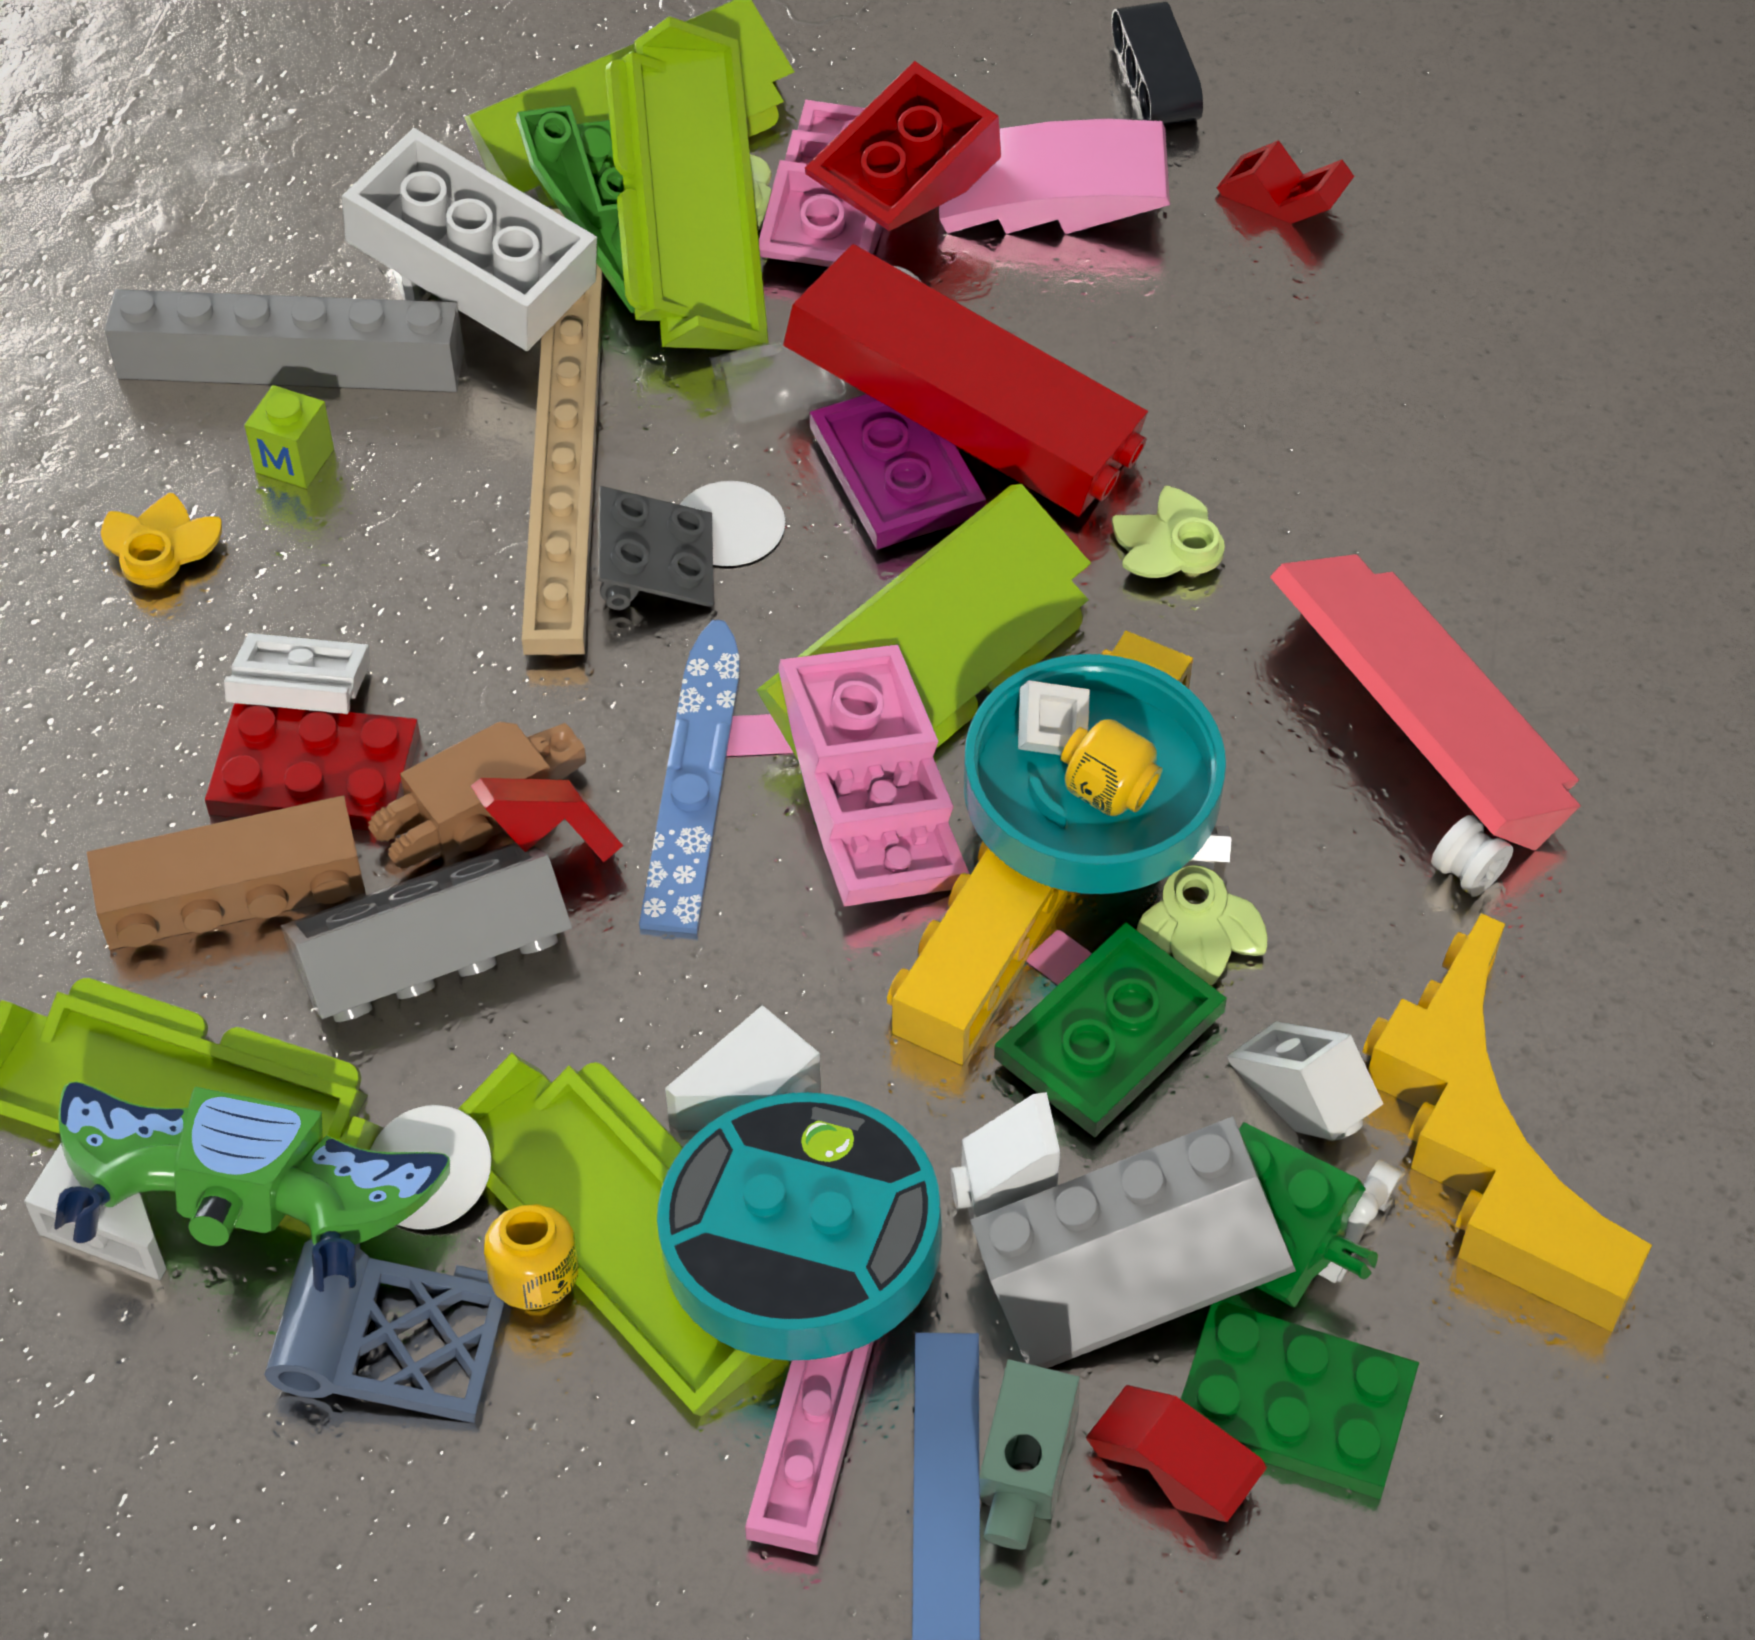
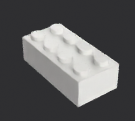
(470, 238)

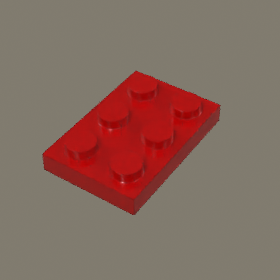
(305, 756)

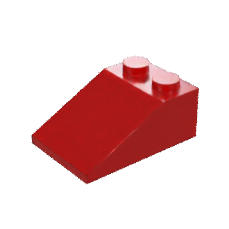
(910, 149)

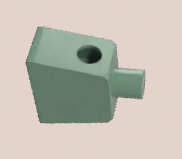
(1029, 1429)

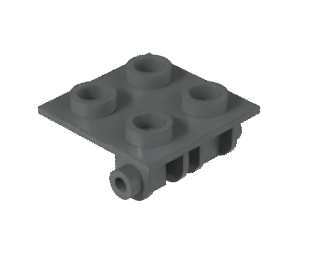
(652, 549)

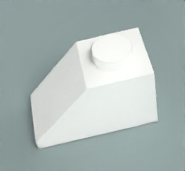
(748, 1064)
(1309, 1078)
(1008, 1159)
(122, 1232)

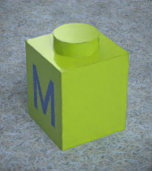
(289, 436)

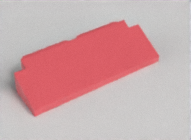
(1435, 695)

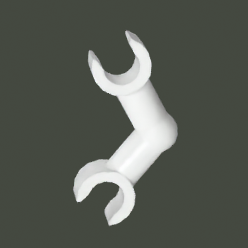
(1378, 1187)

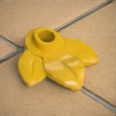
(158, 540)

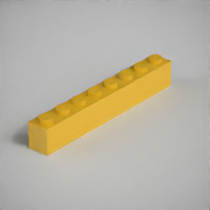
(988, 929)

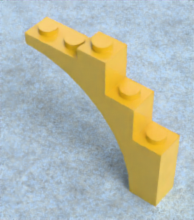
(1516, 1210)

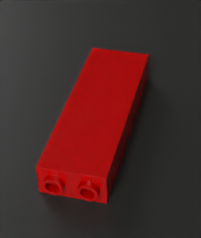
(966, 379)

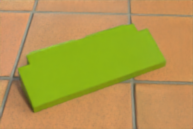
(585, 89)
(687, 188)
(967, 611)
(158, 1057)
(602, 1166)

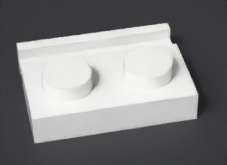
(297, 673)

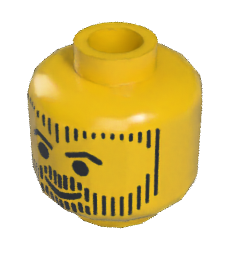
(1111, 767)
(531, 1257)

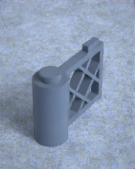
(327, 1331)

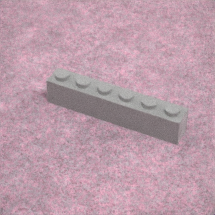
(285, 340)

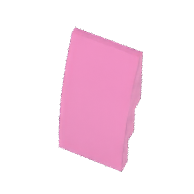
(1069, 174)
(804, 217)
(871, 774)

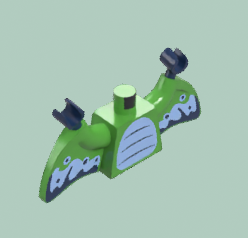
(239, 1168)

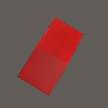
(1276, 186)
(536, 806)
(1184, 1451)

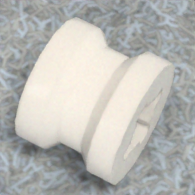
(1472, 855)

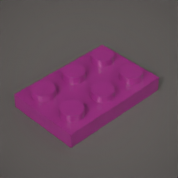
(895, 470)

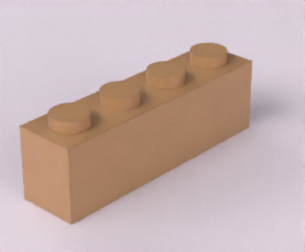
(225, 873)

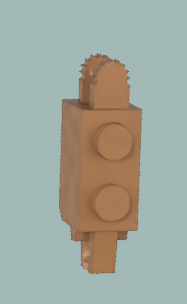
(438, 797)

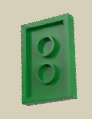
(1110, 1029)
(1301, 1396)

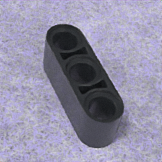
(1157, 63)

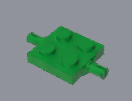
(1311, 1211)

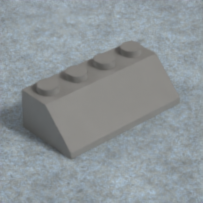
(426, 930)
(1132, 1245)

